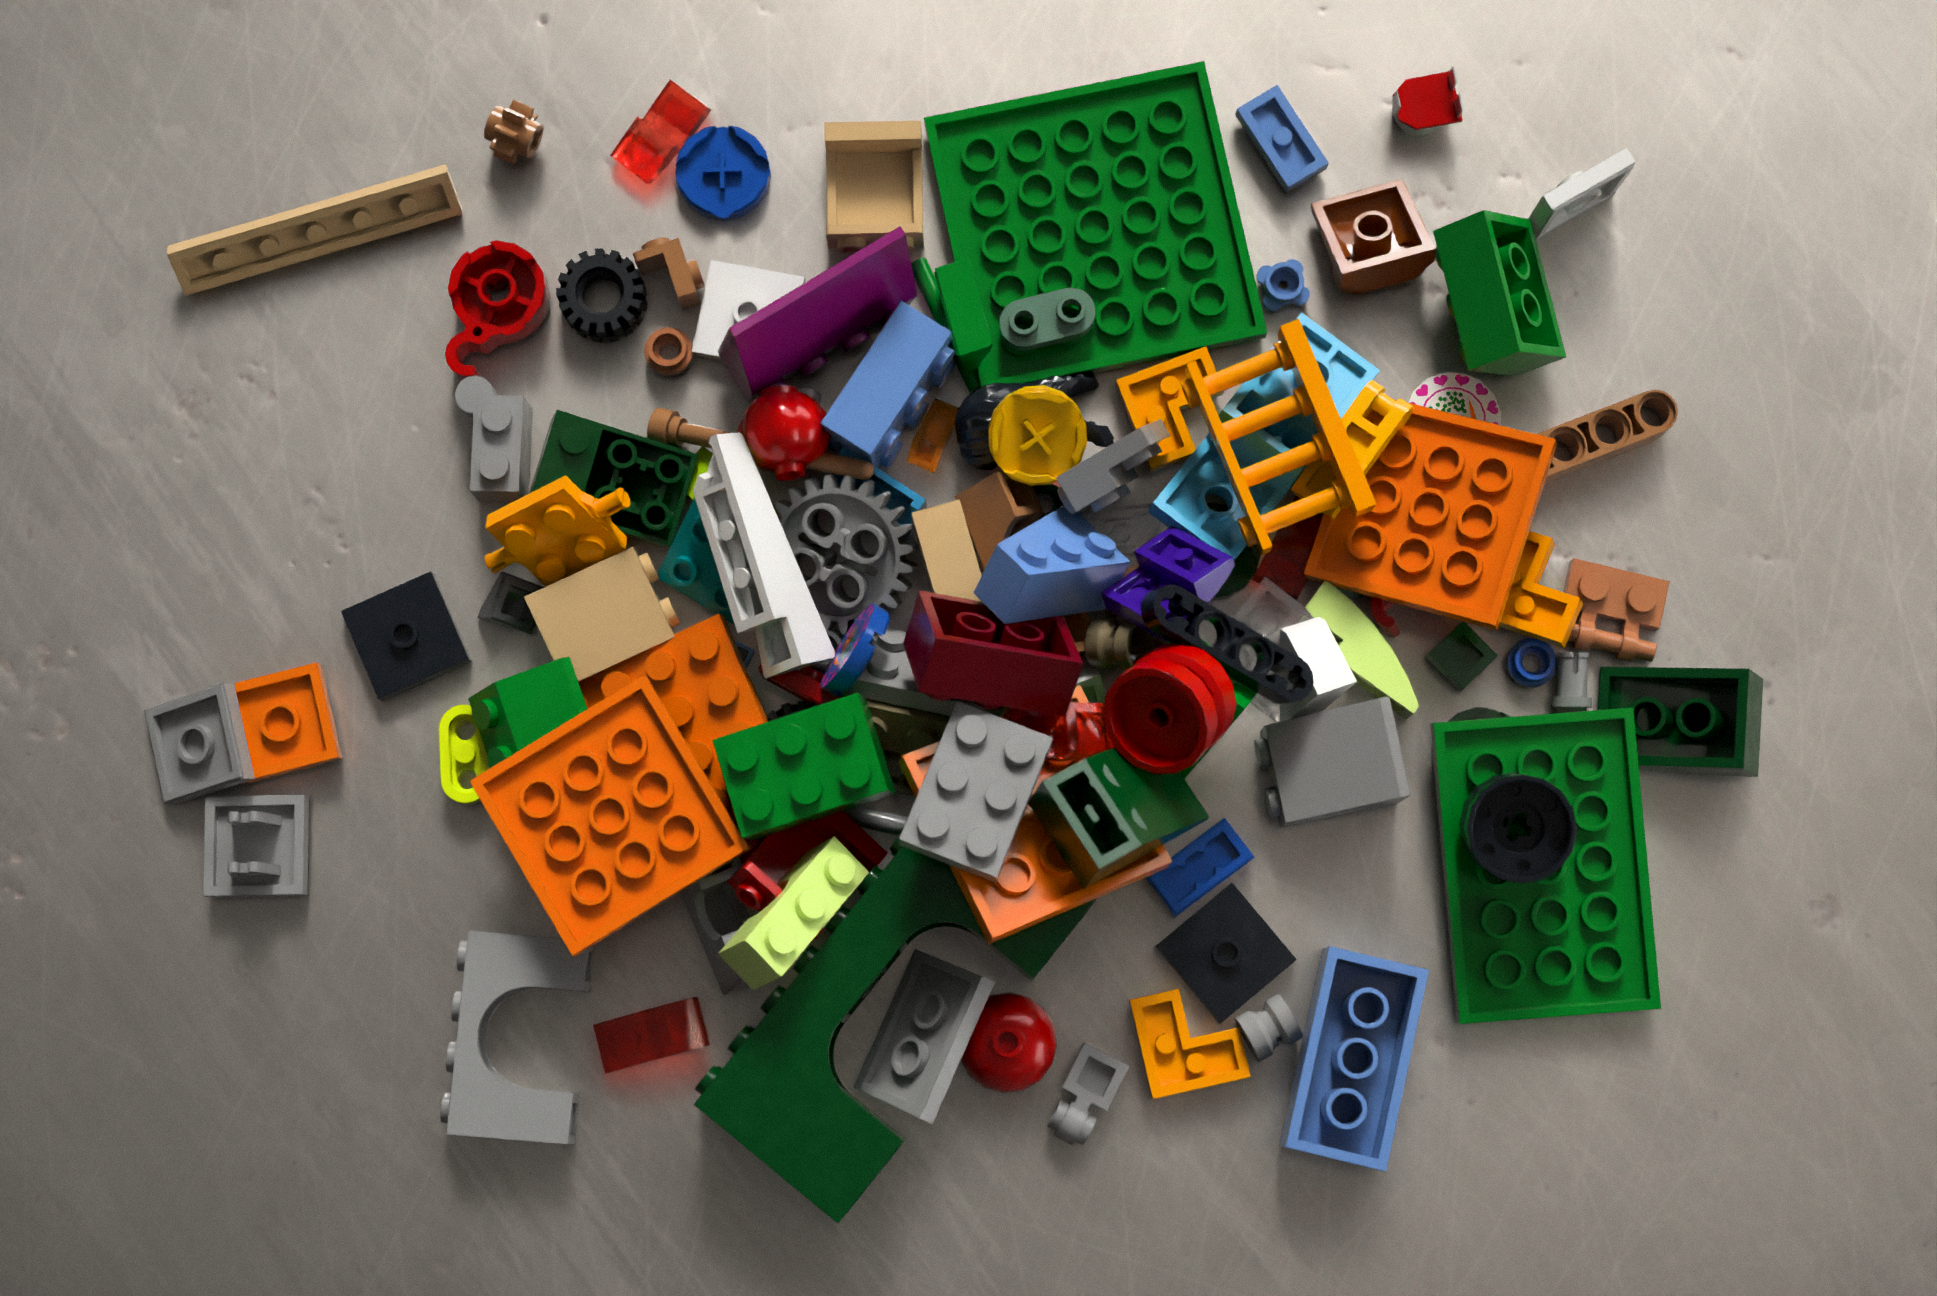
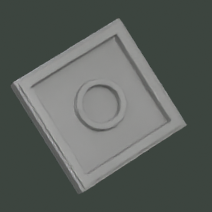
(199, 744)

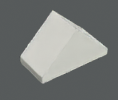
(1331, 673)

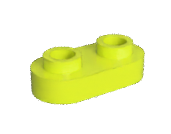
(460, 755)

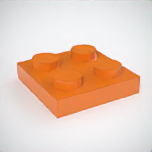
(288, 721)

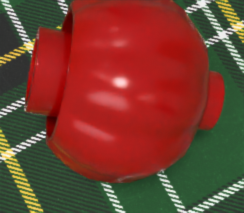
(784, 431)

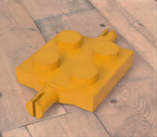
(556, 531)

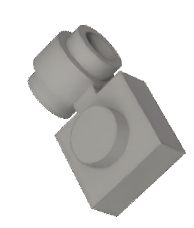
(1093, 1081)

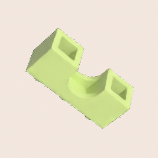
(782, 930)

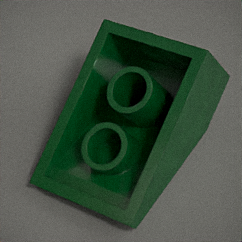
(1690, 717)

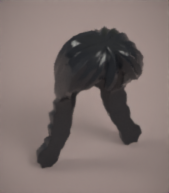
(977, 409)

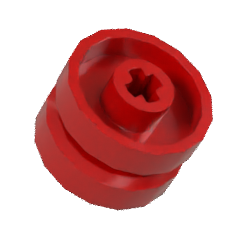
(1169, 708)

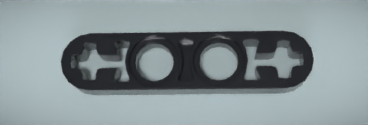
(1229, 640)

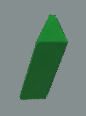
(964, 312)

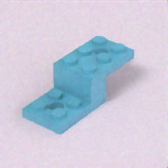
(1183, 499)

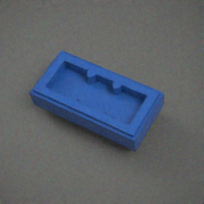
(1200, 867)

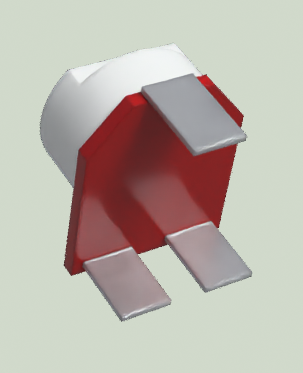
(1427, 103)

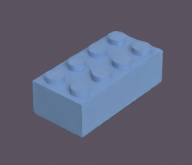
(1354, 1058)

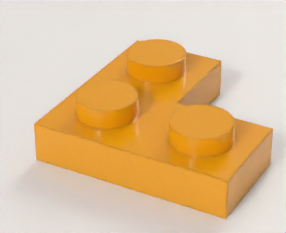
(1159, 395)
(1537, 608)
(1175, 1060)

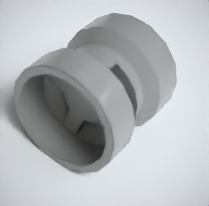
(1267, 1028)

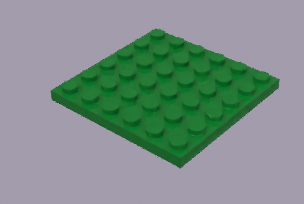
(1106, 195)

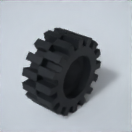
(593, 268)

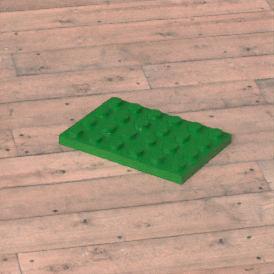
(1584, 931)

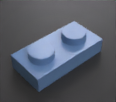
(1281, 138)

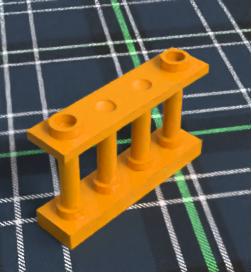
(1309, 398)

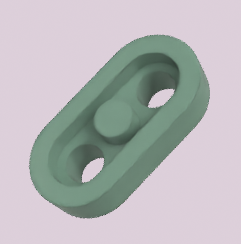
(1049, 322)

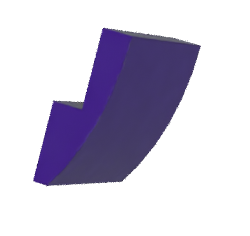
(1169, 560)

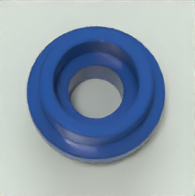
(1542, 652)

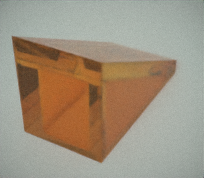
(933, 435)

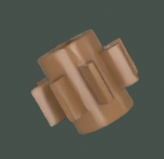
(513, 131)

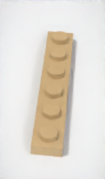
(314, 230)

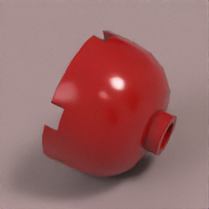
(1010, 1044)

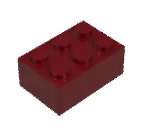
(971, 655)

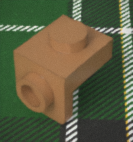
(685, 275)

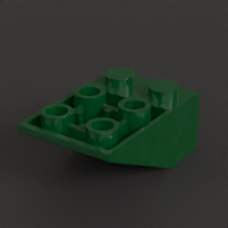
(608, 459)
(1112, 813)

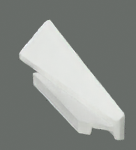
(757, 561)

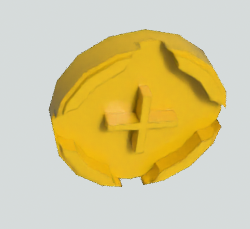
(1037, 435)

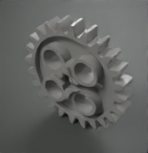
(853, 513)

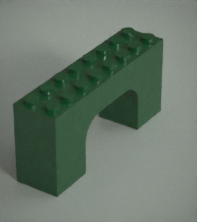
(782, 1081)

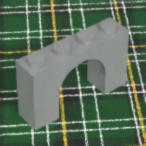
(480, 1098)

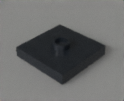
(406, 636)
(1225, 953)

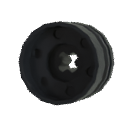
(1548, 832)

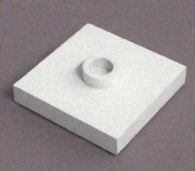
(1581, 192)
(732, 295)

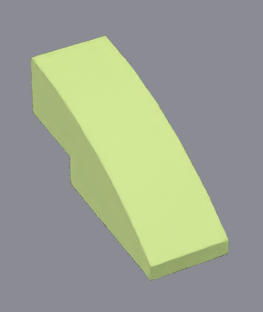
(1364, 649)

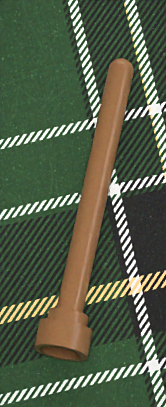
(671, 429)

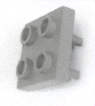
(256, 846)

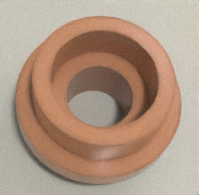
(668, 337)

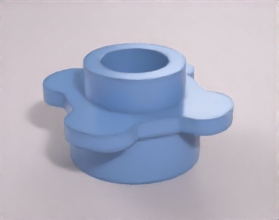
(1288, 272)

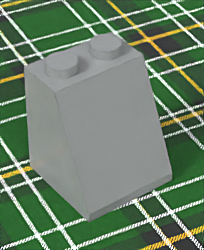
(1333, 763)

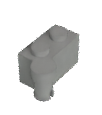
(498, 441)

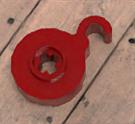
(491, 321)

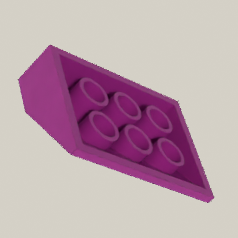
(820, 316)

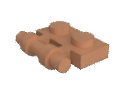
(1617, 597)

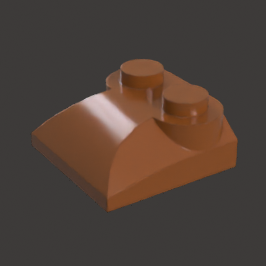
(1374, 237)

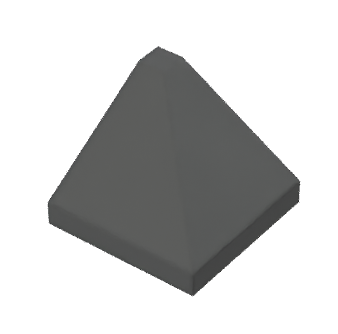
(507, 604)

